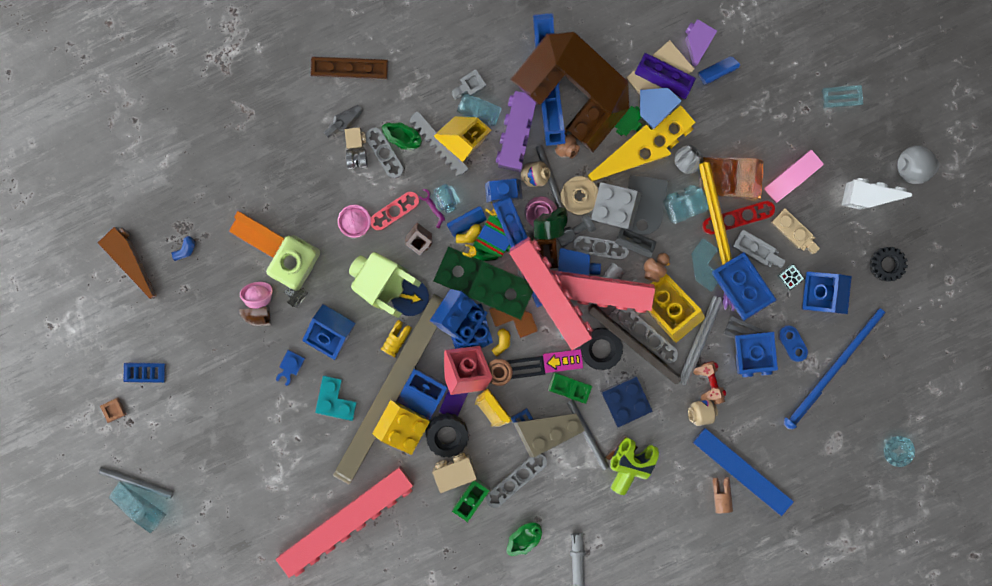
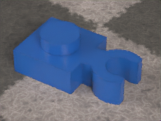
(291, 364)

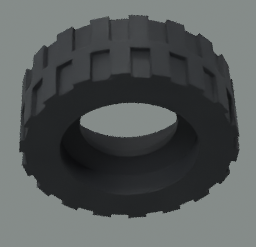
(602, 363)
(457, 445)

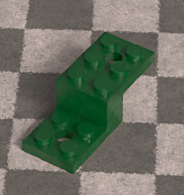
(484, 283)

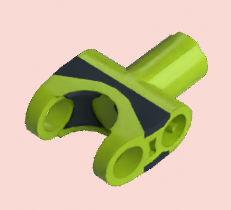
(632, 465)

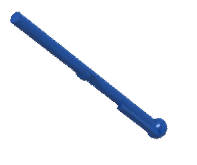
(842, 360)

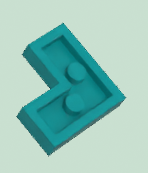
(330, 403)

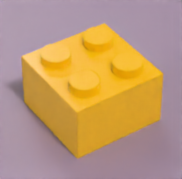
(400, 427)

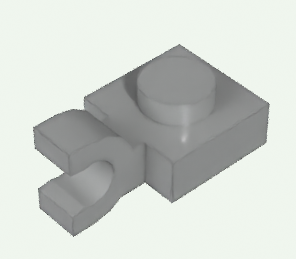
(470, 83)

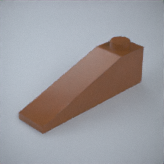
(123, 252)

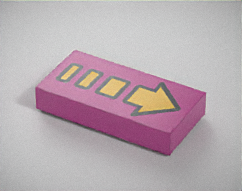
(563, 360)

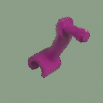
(431, 204)

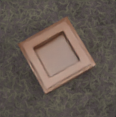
(113, 410)

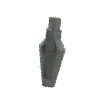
(343, 120)

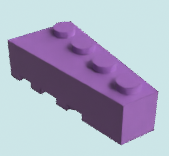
(517, 132)

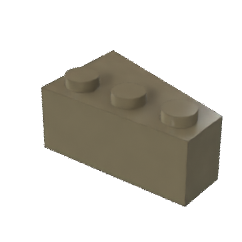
(546, 433)

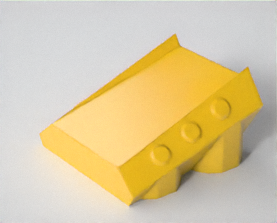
(492, 408)

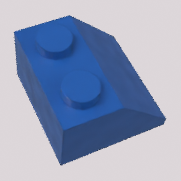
(827, 292)
(328, 331)

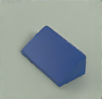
(718, 70)
(467, 220)

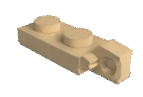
(795, 231)

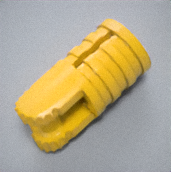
(394, 343)

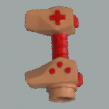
(716, 393)

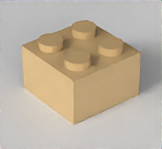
(454, 472)

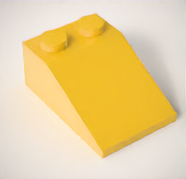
(674, 309)

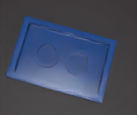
(744, 286)

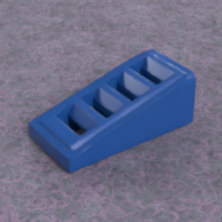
(127, 372)

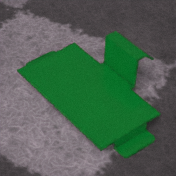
(629, 121)

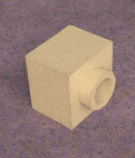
(355, 138)

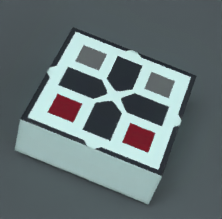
(791, 277)

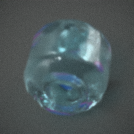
(445, 198)

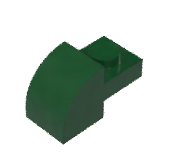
(550, 225)

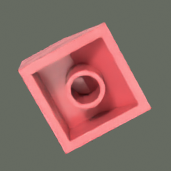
(466, 370)

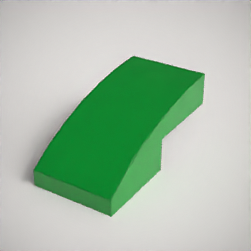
(570, 388)

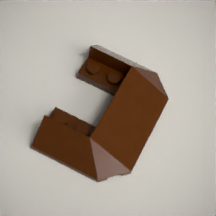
(572, 57)

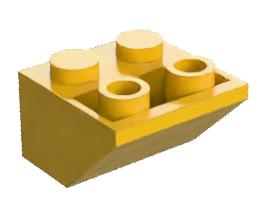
(463, 135)

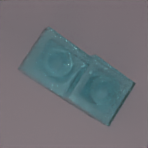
(475, 107)

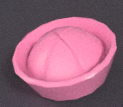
(537, 207)
(354, 221)
(256, 294)

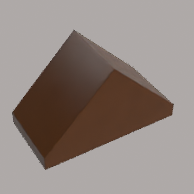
(549, 249)

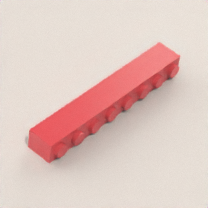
(344, 522)

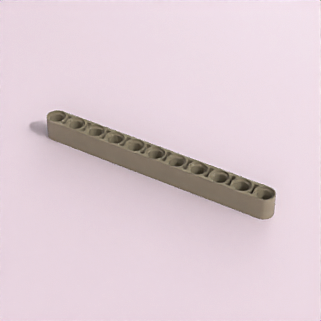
(390, 391)

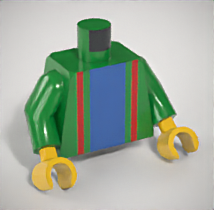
(491, 240)

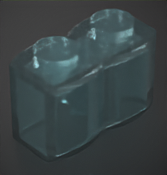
(687, 204)

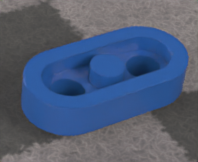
(793, 344)

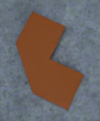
(524, 326)

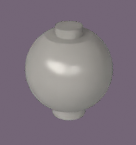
(917, 164)

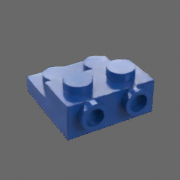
(756, 354)

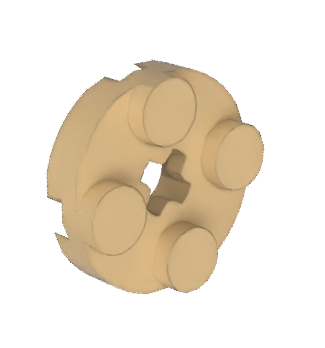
(570, 189)

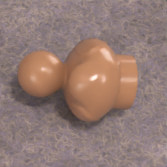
(570, 147)
(656, 270)

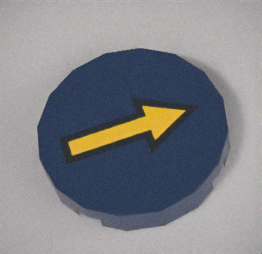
(412, 299)

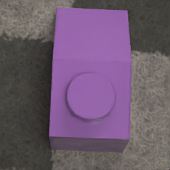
(698, 40)

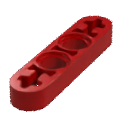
(738, 218)

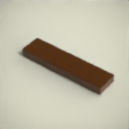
(349, 68)

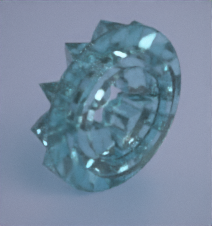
(903, 459)

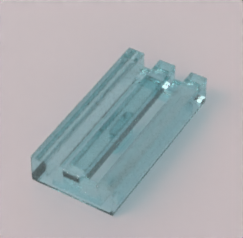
(825, 91)

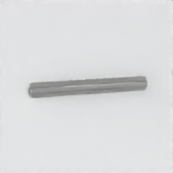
(700, 340)

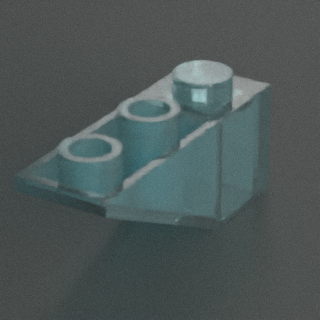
(137, 508)

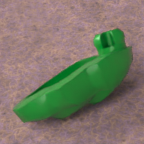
(402, 135)
(524, 539)

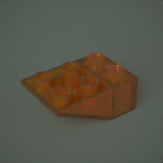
(736, 177)

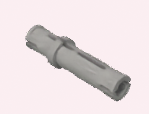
(578, 559)

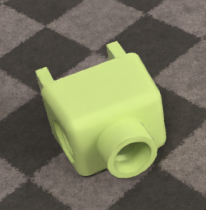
(306, 257)
(379, 281)

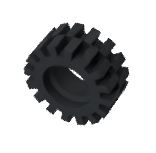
(899, 259)

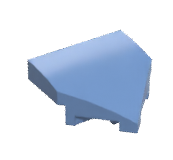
(657, 105)

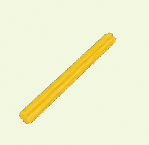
(715, 212)

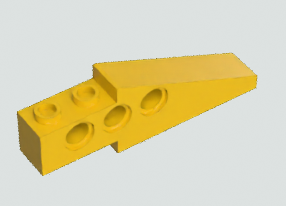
(628, 154)

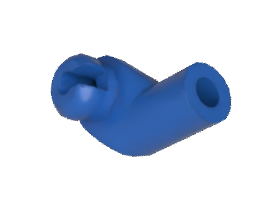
(186, 249)

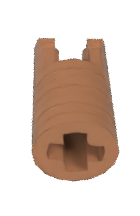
(723, 500)

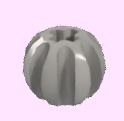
(688, 159)

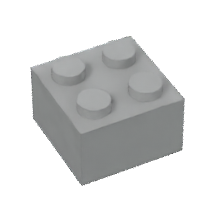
(616, 206)

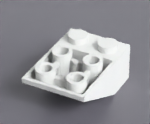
(862, 195)

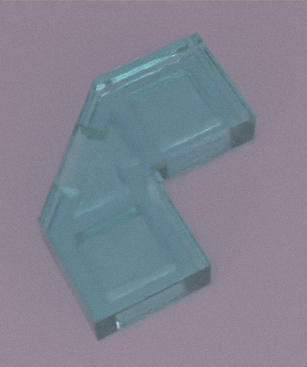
(701, 257)

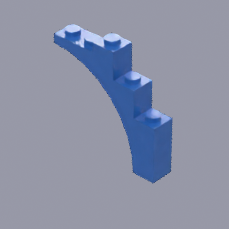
(551, 106)

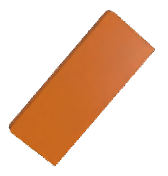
(256, 234)

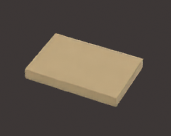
(667, 54)

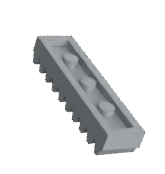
(426, 129)

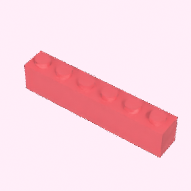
(608, 291)
(550, 292)

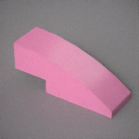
(793, 176)

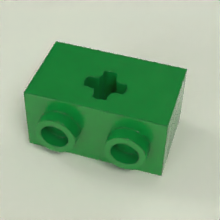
(470, 500)

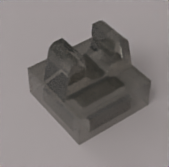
(296, 297)

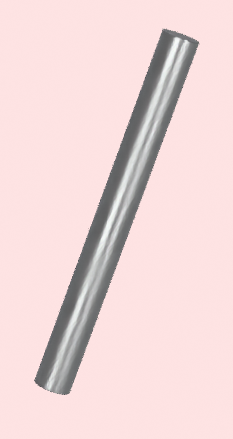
(552, 183)
(589, 437)
(136, 482)

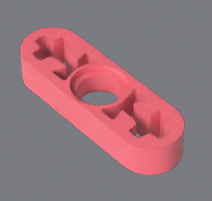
(395, 203)

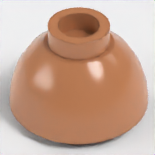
(500, 371)

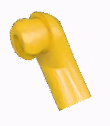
(471, 235)
(504, 342)

